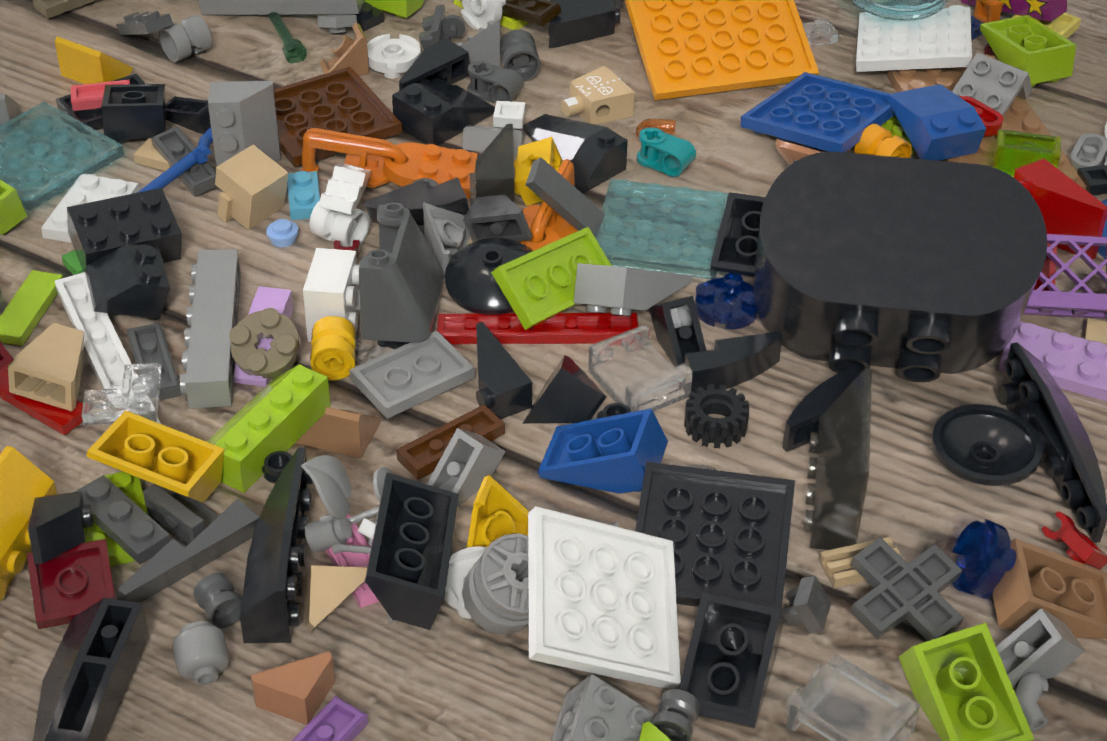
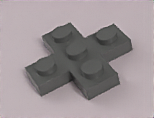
(906, 591)

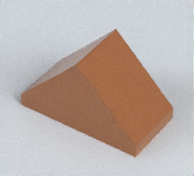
(295, 688)

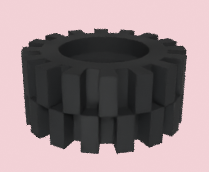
(716, 429)

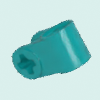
(665, 153)

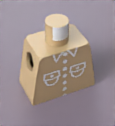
(599, 97)

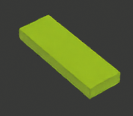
(27, 307)

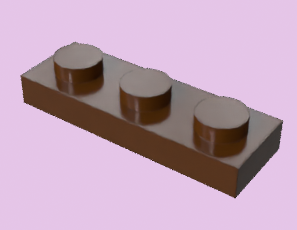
(424, 453)

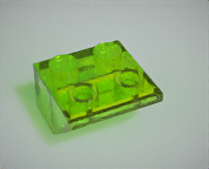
(1018, 149)

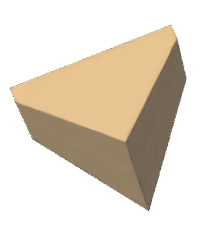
(327, 589)

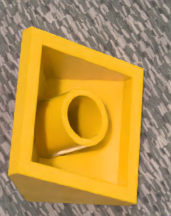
(87, 64)

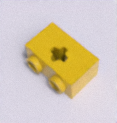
(526, 155)

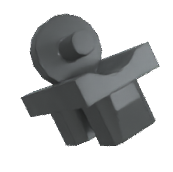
(440, 27)

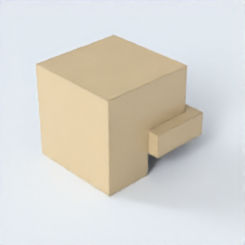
(251, 187)

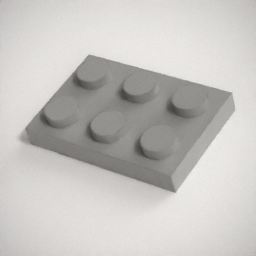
(411, 374)

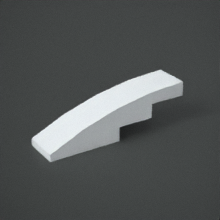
(345, 188)

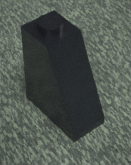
(582, 21)

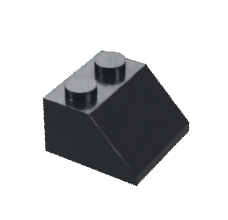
(133, 111)
(129, 282)

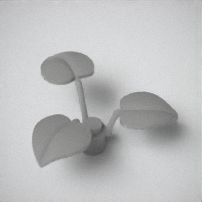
(334, 490)

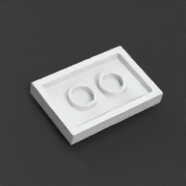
(85, 190)

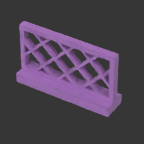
(1070, 303)

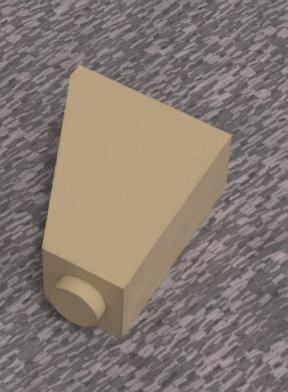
(50, 367)

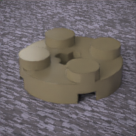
(267, 325)

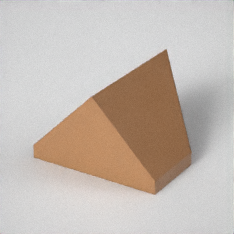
(350, 54)
(342, 432)

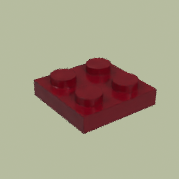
(70, 583)

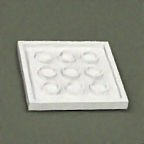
(915, 44)
(602, 599)

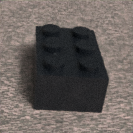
(128, 219)

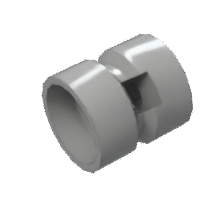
(183, 39)

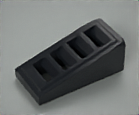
(192, 113)

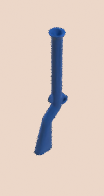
(198, 155)

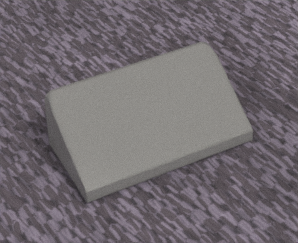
(479, 137)

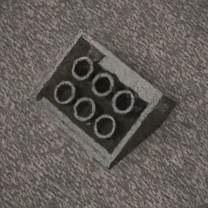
(839, 468)

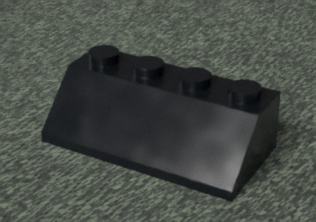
(411, 549)

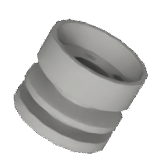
(493, 593)

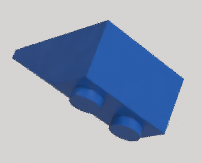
(938, 122)
(605, 452)

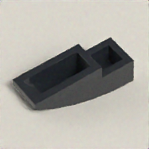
(445, 195)
(734, 360)
(807, 413)

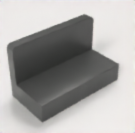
(177, 514)

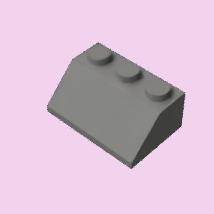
(242, 117)

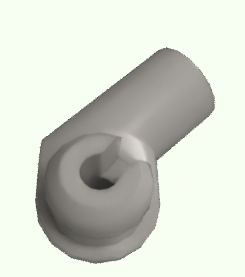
(1028, 693)

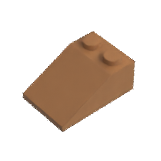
(1056, 585)

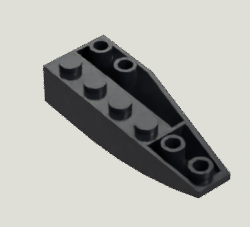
(1067, 450)
(276, 557)
(91, 671)

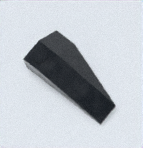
(592, 148)

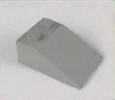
(624, 287)

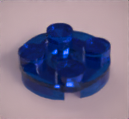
(714, 297)
(983, 557)

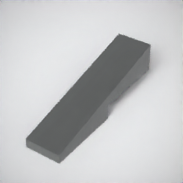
(176, 562)

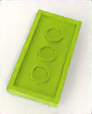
(545, 279)

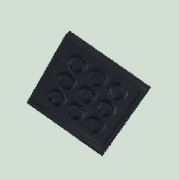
(724, 530)

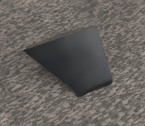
(566, 396)

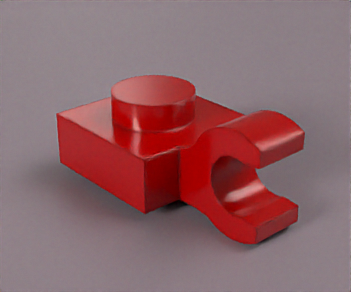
(1081, 546)

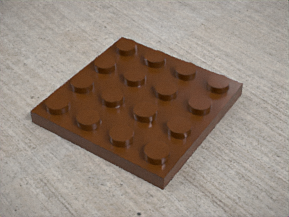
(333, 103)

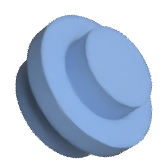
(282, 232)

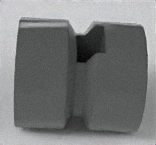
(520, 53)

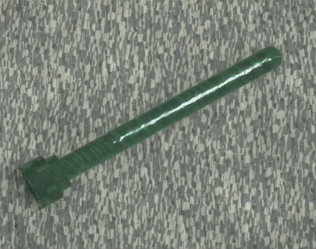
(293, 48)

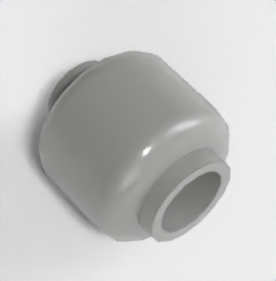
(200, 652)

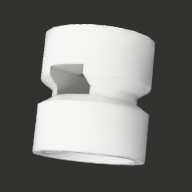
(339, 226)

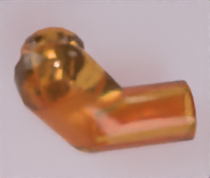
(665, 125)

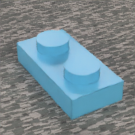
(302, 194)

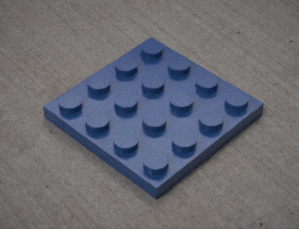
(819, 113)

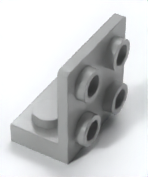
(993, 83)
(599, 714)

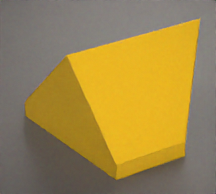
(495, 515)

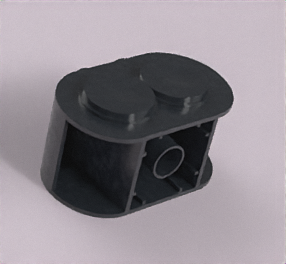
(896, 262)

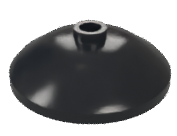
(470, 276)
(987, 445)

